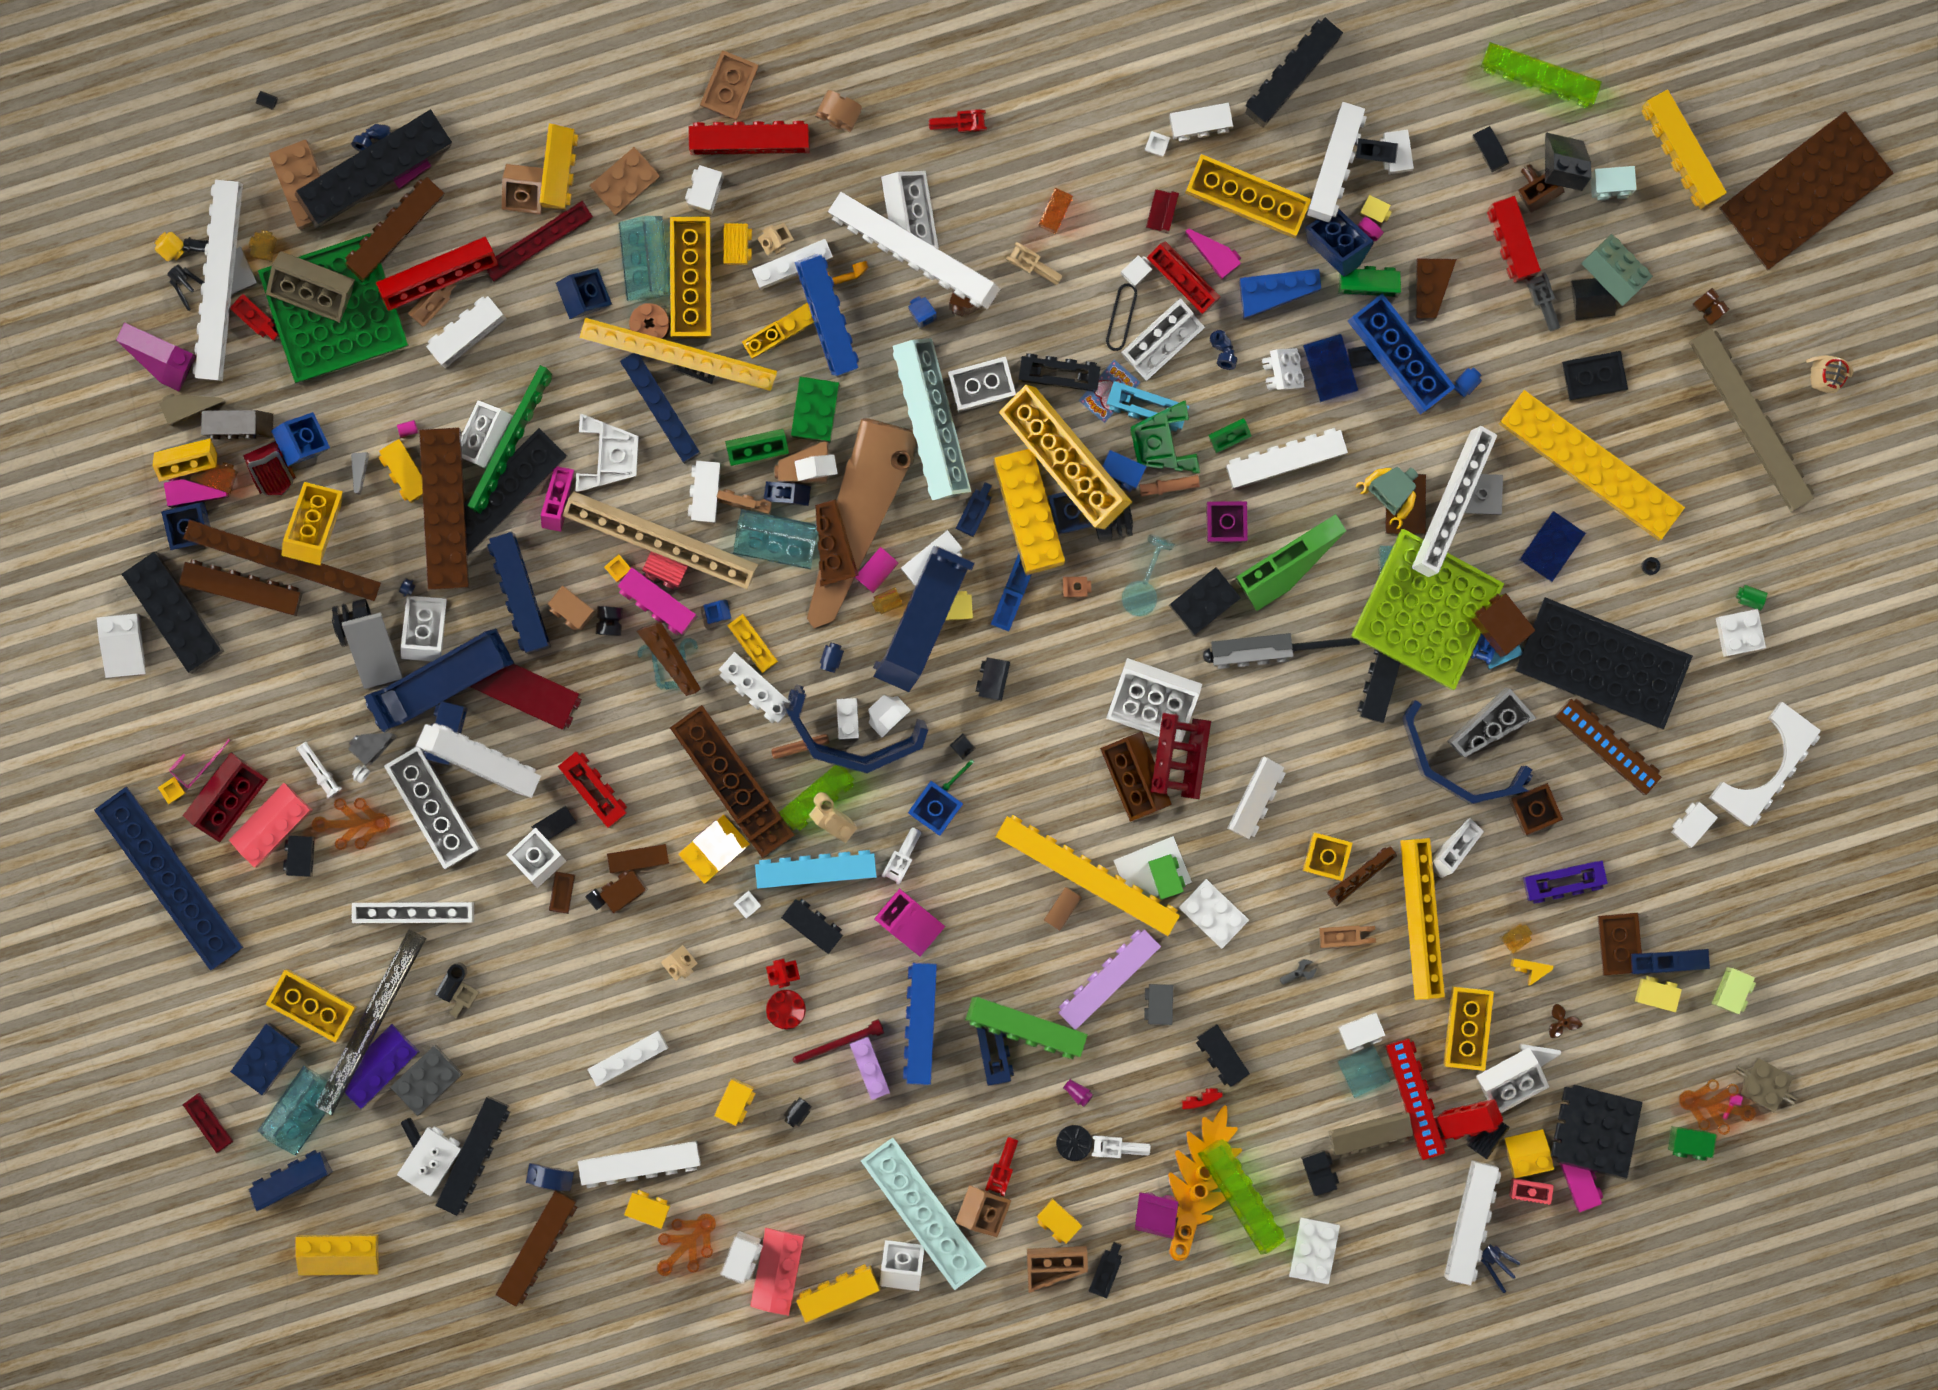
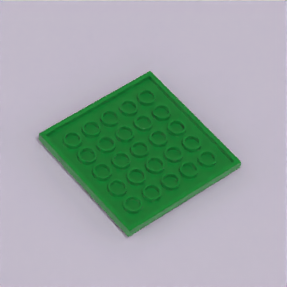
(321, 345)

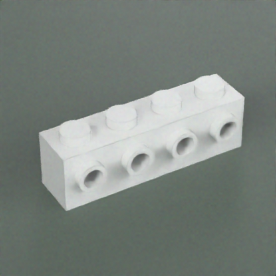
(755, 687)

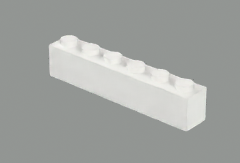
(1335, 163)
(1286, 459)
(413, 912)
(639, 1163)

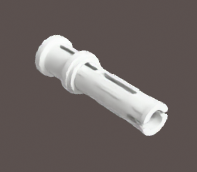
(326, 777)

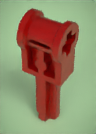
(965, 121)
(1001, 1172)

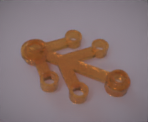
(355, 823)
(1713, 1105)
(688, 1241)

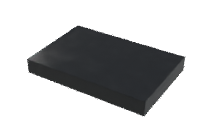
(1594, 375)

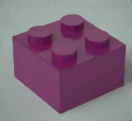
(1226, 522)

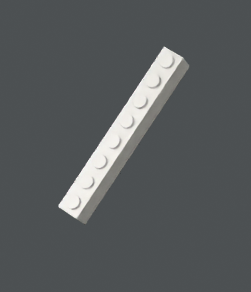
(1454, 501)

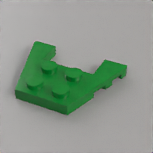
(1155, 443)

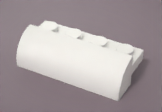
(1162, 339)

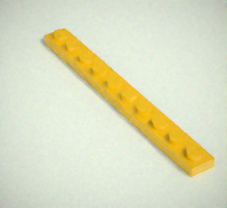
(678, 354)

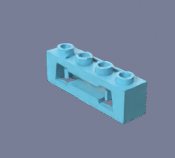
(1135, 411)

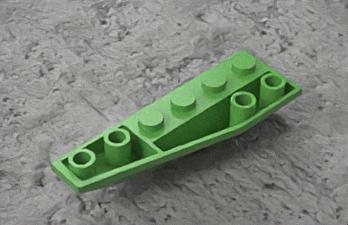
(1289, 564)

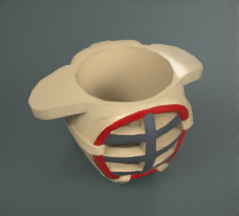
(1827, 375)

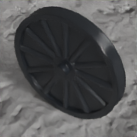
(1074, 1143)

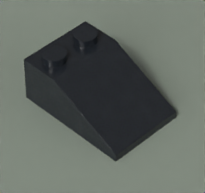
(1566, 162)

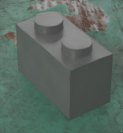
(1159, 1004)

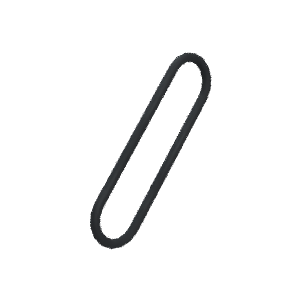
(1113, 315)

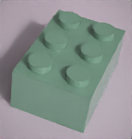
(1617, 269)

